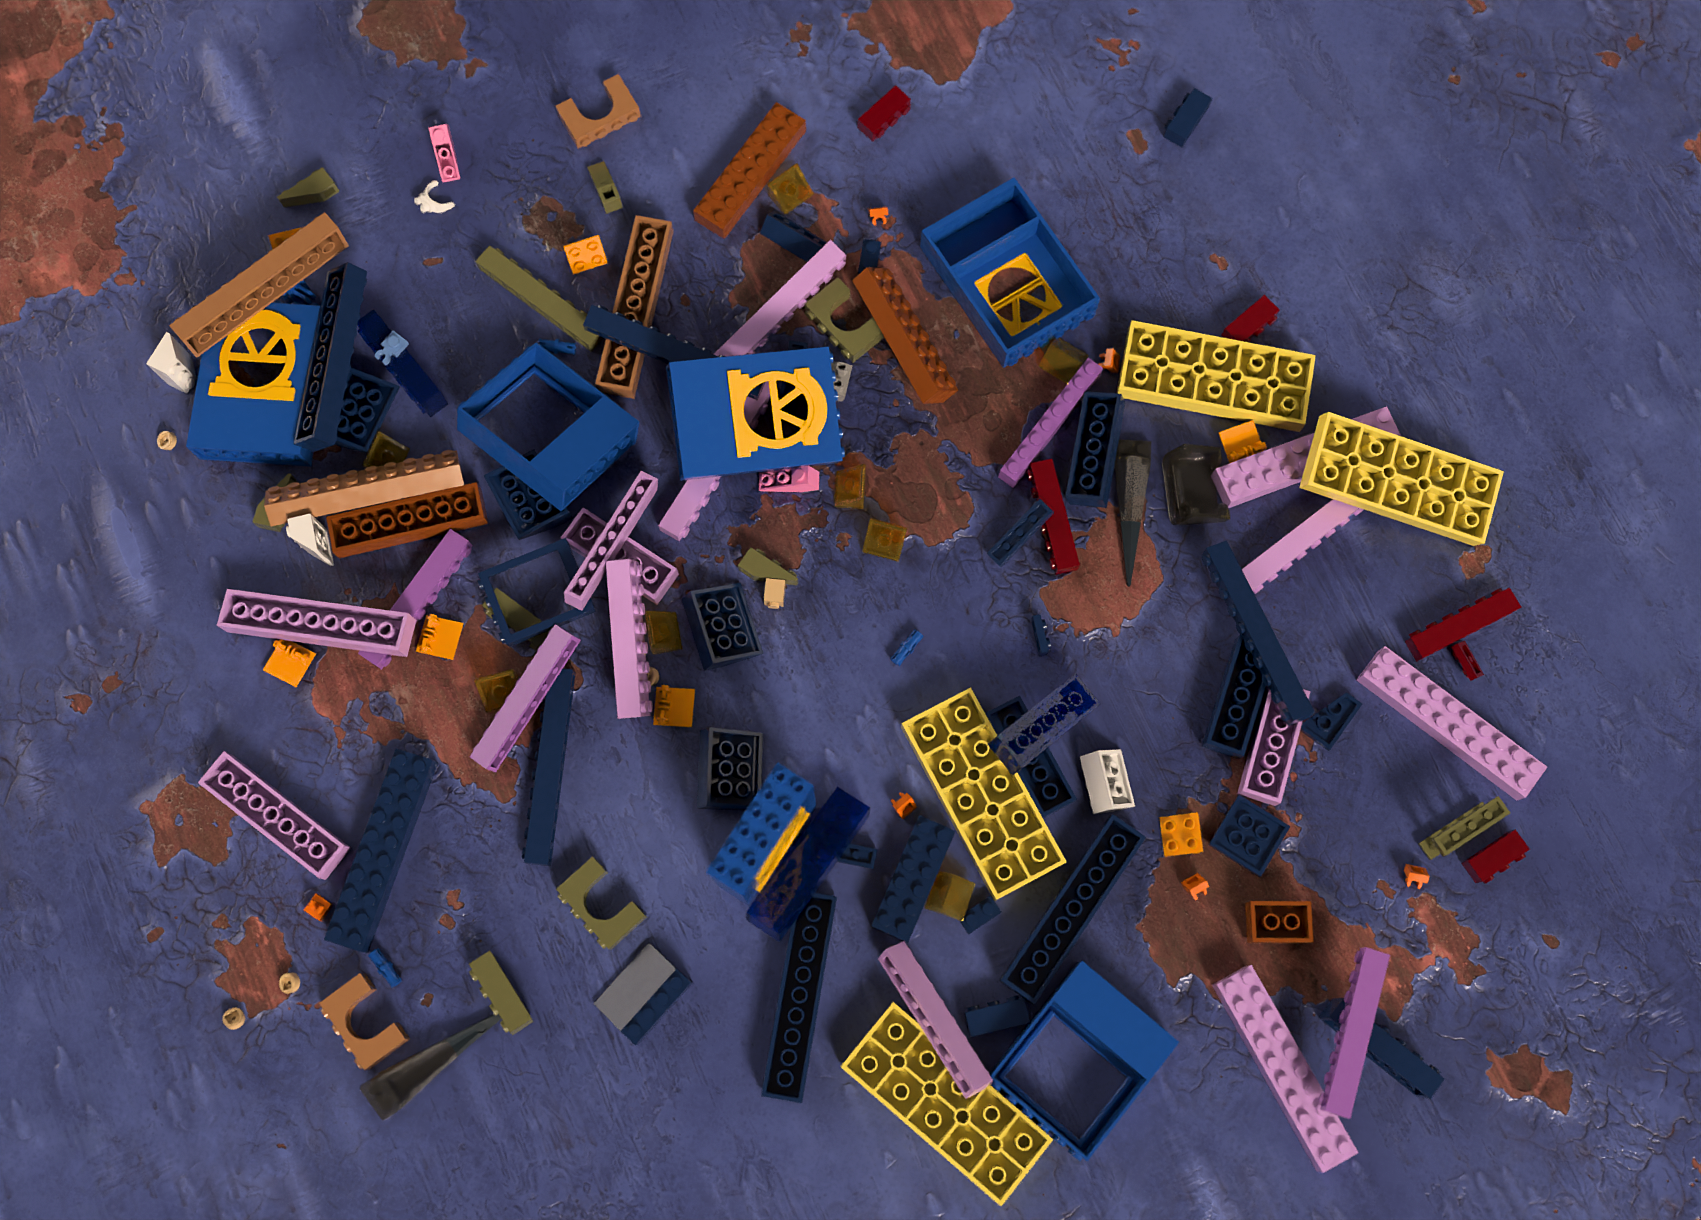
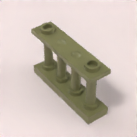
(1464, 828)

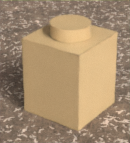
(774, 593)

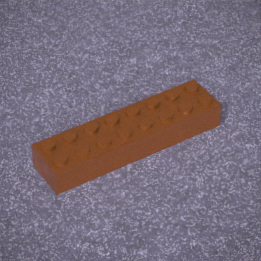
(750, 170)
(905, 335)
(406, 520)

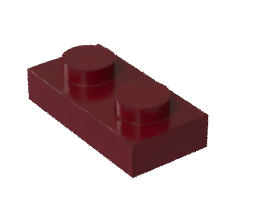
(1464, 655)

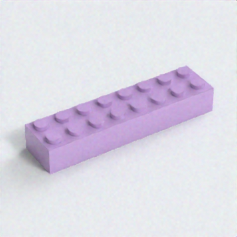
(628, 638)
(274, 815)

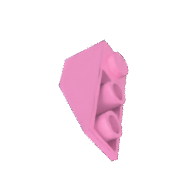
(444, 152)
(790, 480)

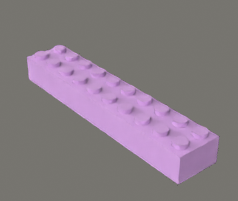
(1279, 465)
(317, 622)
(1452, 723)
(1284, 1068)

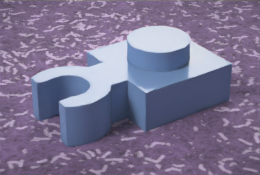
(392, 345)

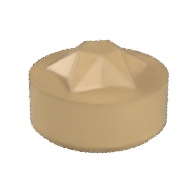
(166, 440)
(653, 676)
(289, 982)
(233, 1018)

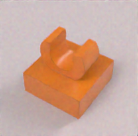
(878, 212)
(1111, 360)
(904, 805)
(1416, 873)
(1195, 884)
(318, 907)

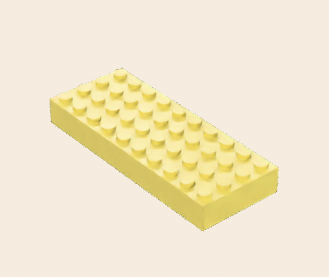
(1216, 376)
(1401, 479)
(981, 795)
(976, 1134)

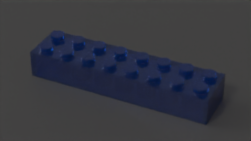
(807, 864)

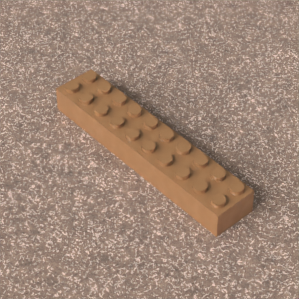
(259, 285)
(636, 300)
(364, 487)

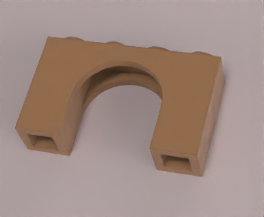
(584, 130)
(339, 1009)

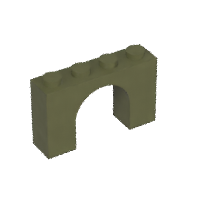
(852, 343)
(575, 892)

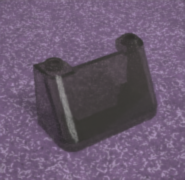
(1190, 487)

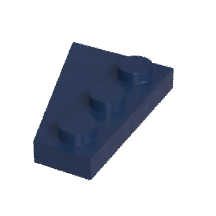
(1331, 721)

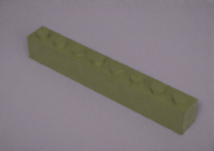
(537, 296)

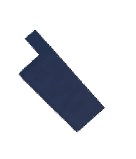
(791, 236)

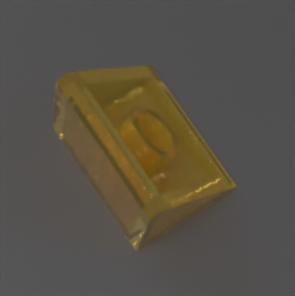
(789, 189)
(1063, 360)
(384, 451)
(850, 487)
(884, 539)
(663, 631)
(495, 688)
(950, 895)

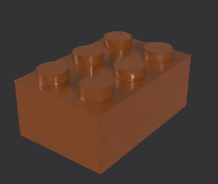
(1279, 922)

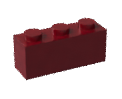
(884, 113)
(1252, 321)
(1496, 857)

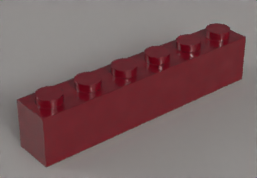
(1056, 528)
(1462, 624)

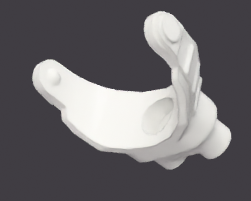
(427, 204)

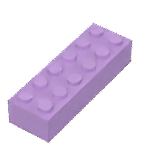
(656, 572)
(1269, 754)

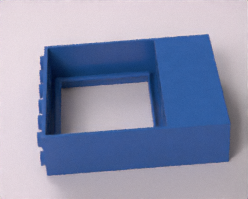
(576, 454)
(1113, 1030)

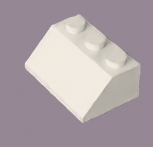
(173, 364)
(311, 536)
(1107, 781)

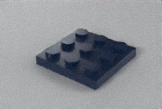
(1249, 835)

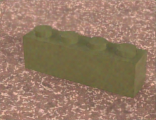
(516, 617)
(501, 993)

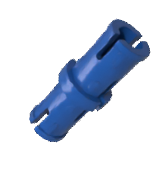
(558, 346)
(906, 647)
(385, 967)

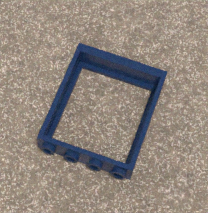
(491, 600)

